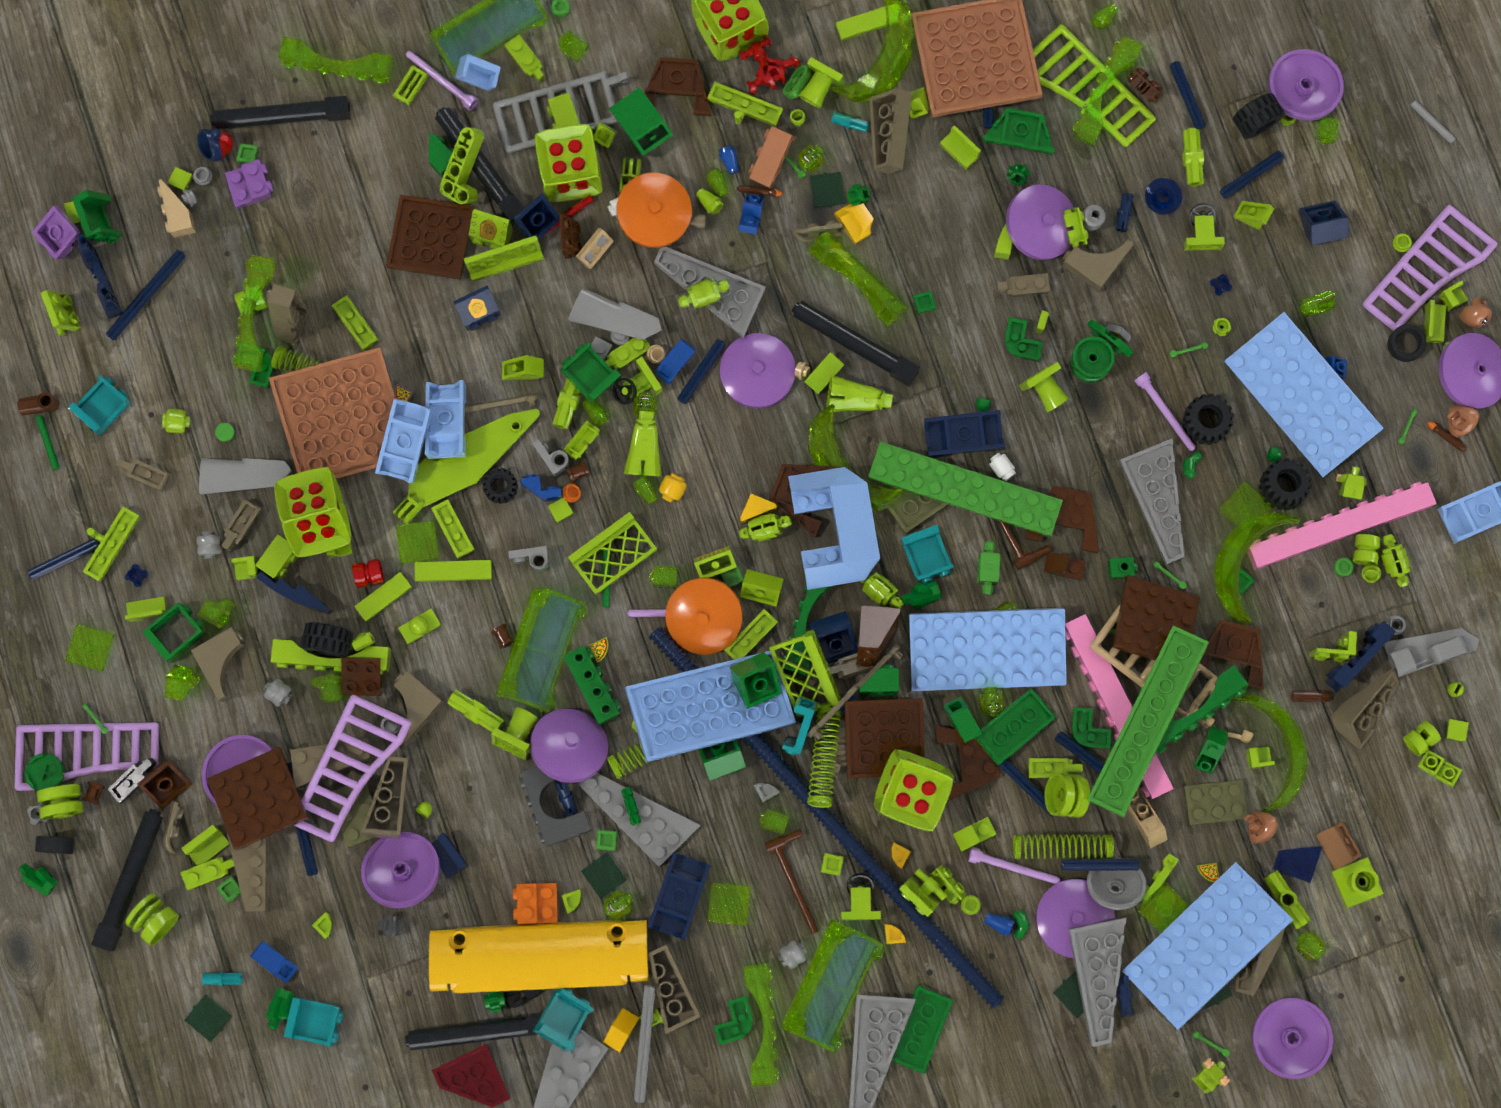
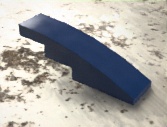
(299, 595)

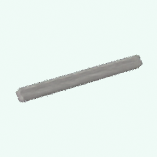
(644, 1043)

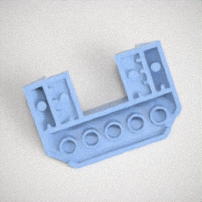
(854, 525)

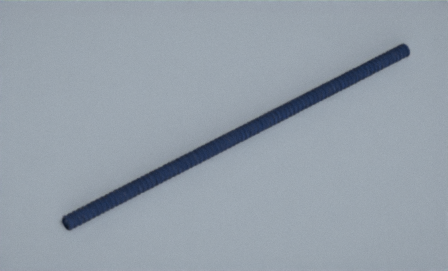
(848, 841)

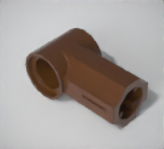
(37, 404)

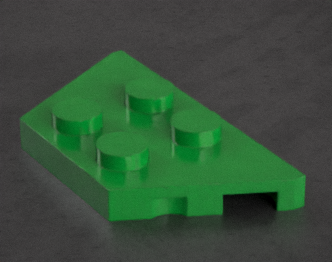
(1021, 131)

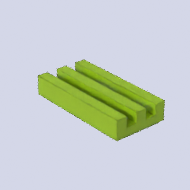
(409, 100)

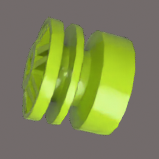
(148, 915)

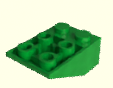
(641, 121)

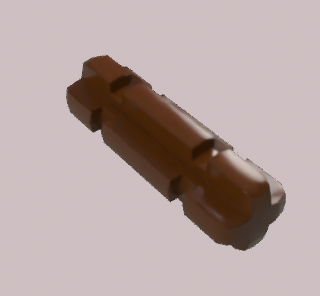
(1310, 696)

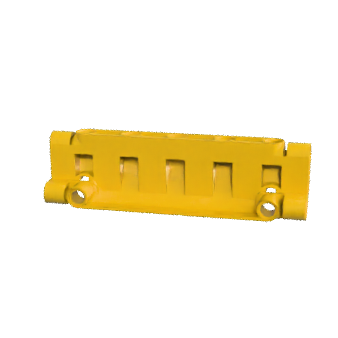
(538, 956)

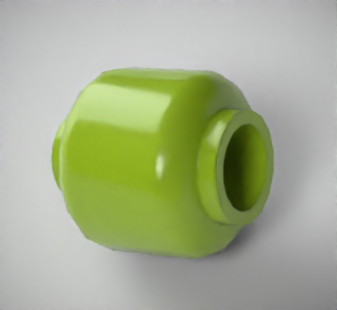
(175, 421)

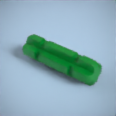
(631, 806)

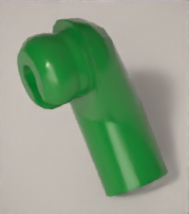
(1189, 464)
(1023, 924)

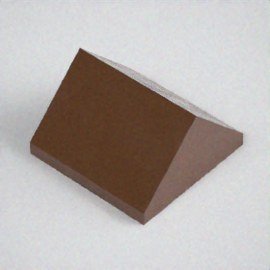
(164, 783)

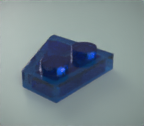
(1298, 862)

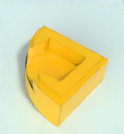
(899, 854)
(893, 935)

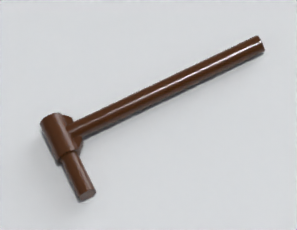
(1022, 558)
(776, 847)

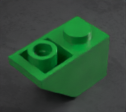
(438, 154)
(962, 719)
(1211, 750)

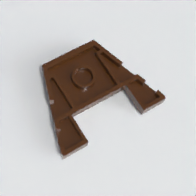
(678, 78)
(782, 495)
(1074, 513)
(1239, 645)
(975, 763)

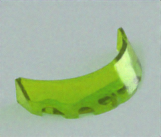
(891, 60)
(827, 453)
(1231, 556)
(1294, 746)

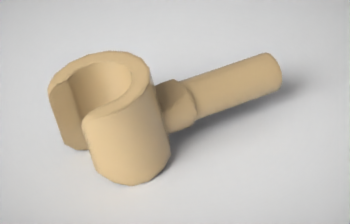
(1245, 737)

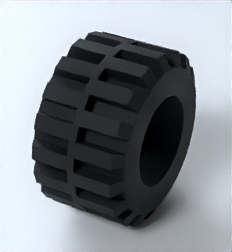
(1258, 115)
(1211, 404)
(1292, 472)
(326, 639)

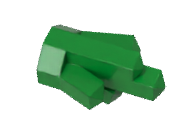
(922, 595)
(38, 879)
(279, 1007)

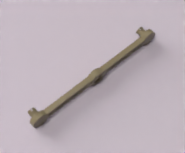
(476, 406)
(853, 690)

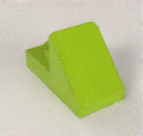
(1253, 213)
(974, 834)

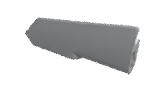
(608, 315)
(238, 475)
(1426, 650)

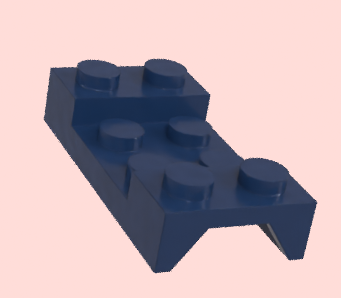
(963, 433)
(1375, 638)
(679, 896)

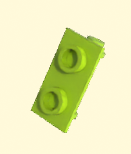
(1078, 234)
(581, 440)
(953, 889)

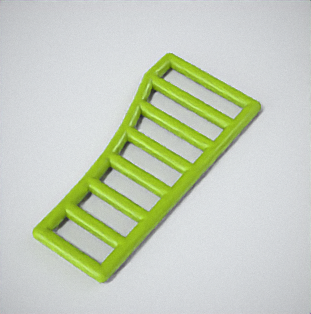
(1099, 67)

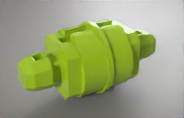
(703, 293)
(765, 527)
(1389, 561)
(881, 591)

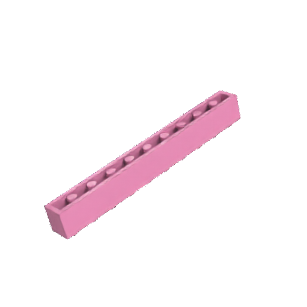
(1340, 526)
(1111, 696)

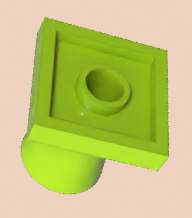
(820, 83)
(1046, 387)
(517, 731)
(1348, 884)

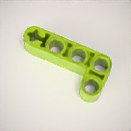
(470, 141)

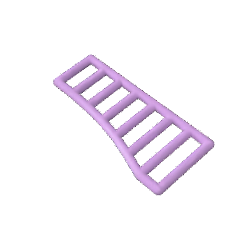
(1446, 277)
(77, 729)
(369, 770)

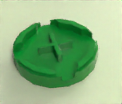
(44, 771)

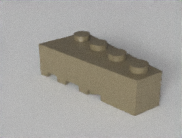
(889, 129)
(287, 313)
(307, 759)
(386, 809)
(253, 874)
(673, 990)

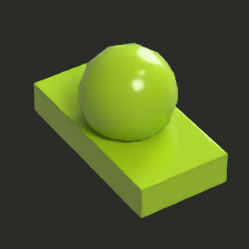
(419, 626)

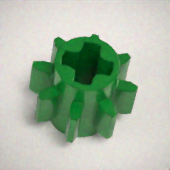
(1017, 169)
(858, 194)
(494, 1001)

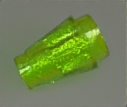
(1103, 17)
(717, 182)
(595, 413)
(645, 489)

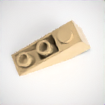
(179, 218)
(1147, 820)

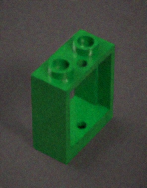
(150, 632)

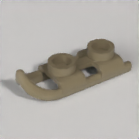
(813, 231)
(171, 830)

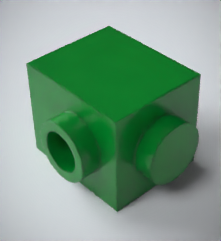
(1121, 567)

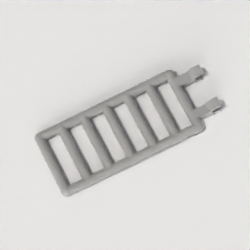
(620, 79)

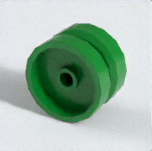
(1088, 370)

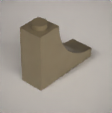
(1095, 268)
(214, 657)
(419, 702)

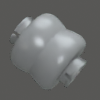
(1093, 217)
(208, 545)
(277, 692)
(792, 954)

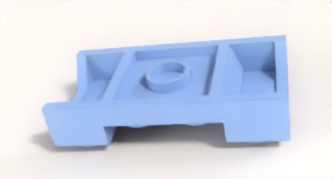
(447, 424)
(403, 440)
(1472, 513)

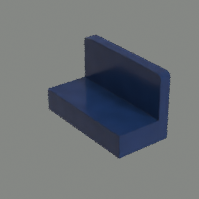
(449, 857)

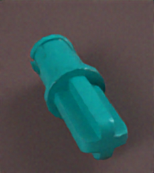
(850, 122)
(222, 978)

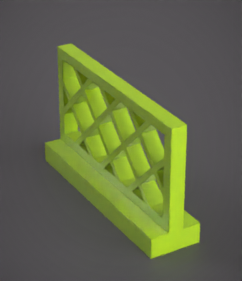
(504, 258)
(603, 539)
(819, 664)

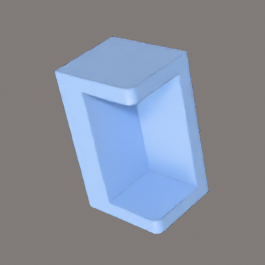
(478, 72)

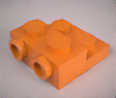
(536, 903)

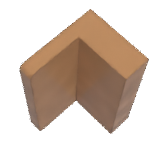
(1338, 845)

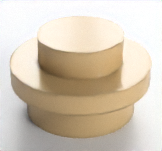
(655, 354)
(802, 370)

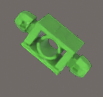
(988, 568)

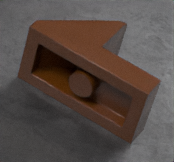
(1064, 566)

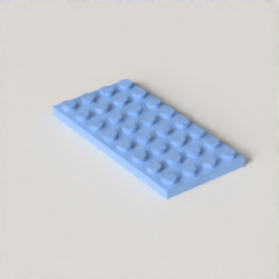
(1303, 394)
(987, 649)
(700, 711)
(1207, 945)

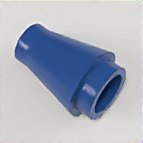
(729, 158)
(1000, 923)

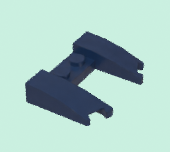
(104, 289)

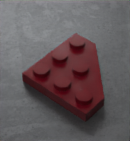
(473, 1077)

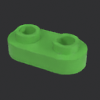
(797, 82)

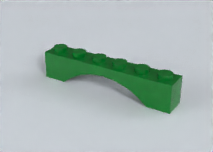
(800, 625)
(1228, 685)

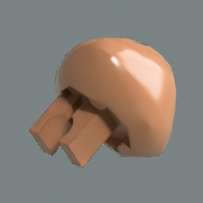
(1476, 315)
(1462, 420)
(1261, 826)

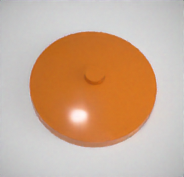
(654, 210)
(704, 616)

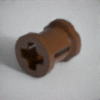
(577, 471)
(502, 636)
(93, 792)

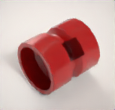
(368, 573)

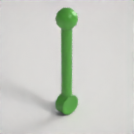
(801, 174)
(1173, 354)
(1401, 441)
(1182, 585)
(104, 730)
(1225, 1052)

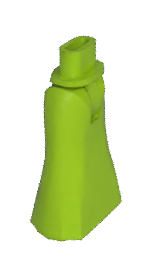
(856, 397)
(644, 447)

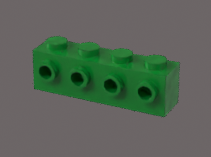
(591, 685)

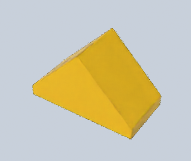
(755, 507)
(621, 1030)

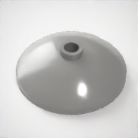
(1129, 884)

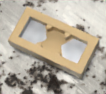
(594, 248)

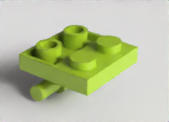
(60, 311)
(921, 894)

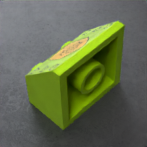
(489, 229)

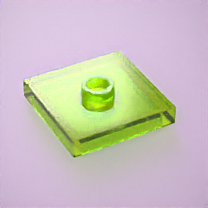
(1244, 504)
(417, 542)
(89, 647)
(729, 904)
(1163, 907)

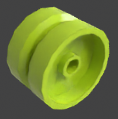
(1067, 795)
(59, 802)

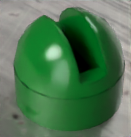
(982, 404)
(1274, 454)

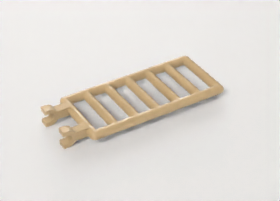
(1140, 680)

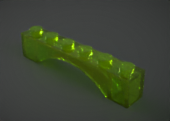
(1124, 58)
(373, 66)
(260, 274)
(882, 300)
(757, 982)

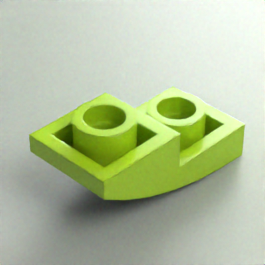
(821, 375)
(363, 640)
(1439, 768)

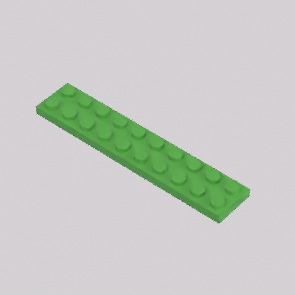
(965, 489)
(1148, 721)

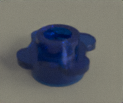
(1220, 289)
(130, 576)

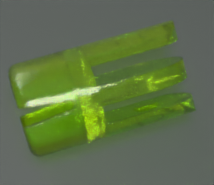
(1317, 303)

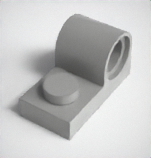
(549, 460)
(520, 556)

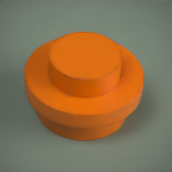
(571, 493)

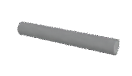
(1432, 121)

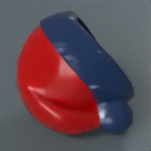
(214, 144)

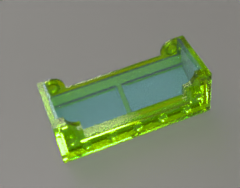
(484, 28)
(540, 648)
(831, 985)

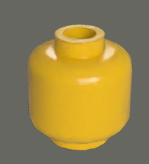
(672, 487)

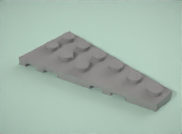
(736, 304)
(1156, 491)
(660, 828)
(1098, 965)
(876, 1038)
(568, 1071)

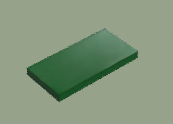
(1014, 726)
(922, 1029)

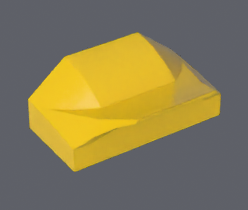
(855, 221)

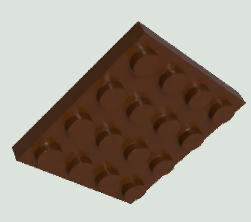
(430, 237)
(1149, 614)
(877, 729)
(257, 798)

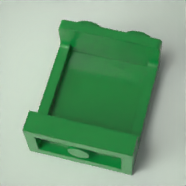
(93, 216)
(589, 372)

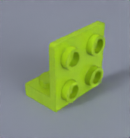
(1346, 649)

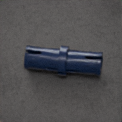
(1124, 212)
(566, 797)
(1125, 997)

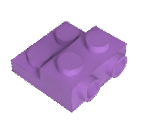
(249, 184)
(57, 233)

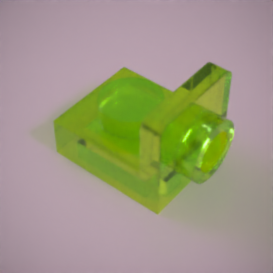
(572, 46)
(1327, 130)

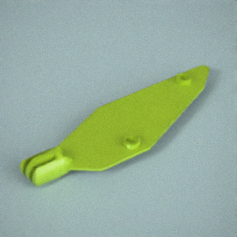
(447, 476)

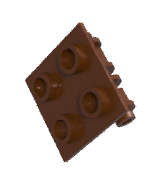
(1135, 80)
(570, 238)
(361, 676)

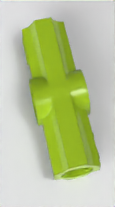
(1193, 157)
(567, 404)
(475, 711)
(1279, 888)

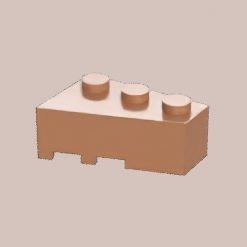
(771, 156)

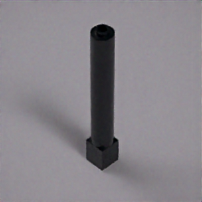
(331, 108)
(482, 168)
(898, 367)
(110, 929)
(472, 1032)

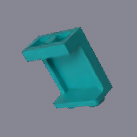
(101, 405)
(927, 554)
(807, 708)
(563, 1018)
(313, 1021)

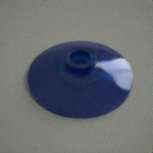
(1166, 188)

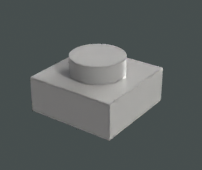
(601, 347)

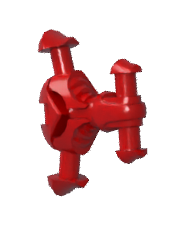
(769, 69)

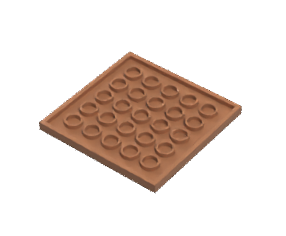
(976, 56)
(336, 412)

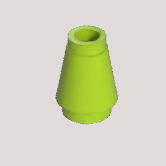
(709, 201)

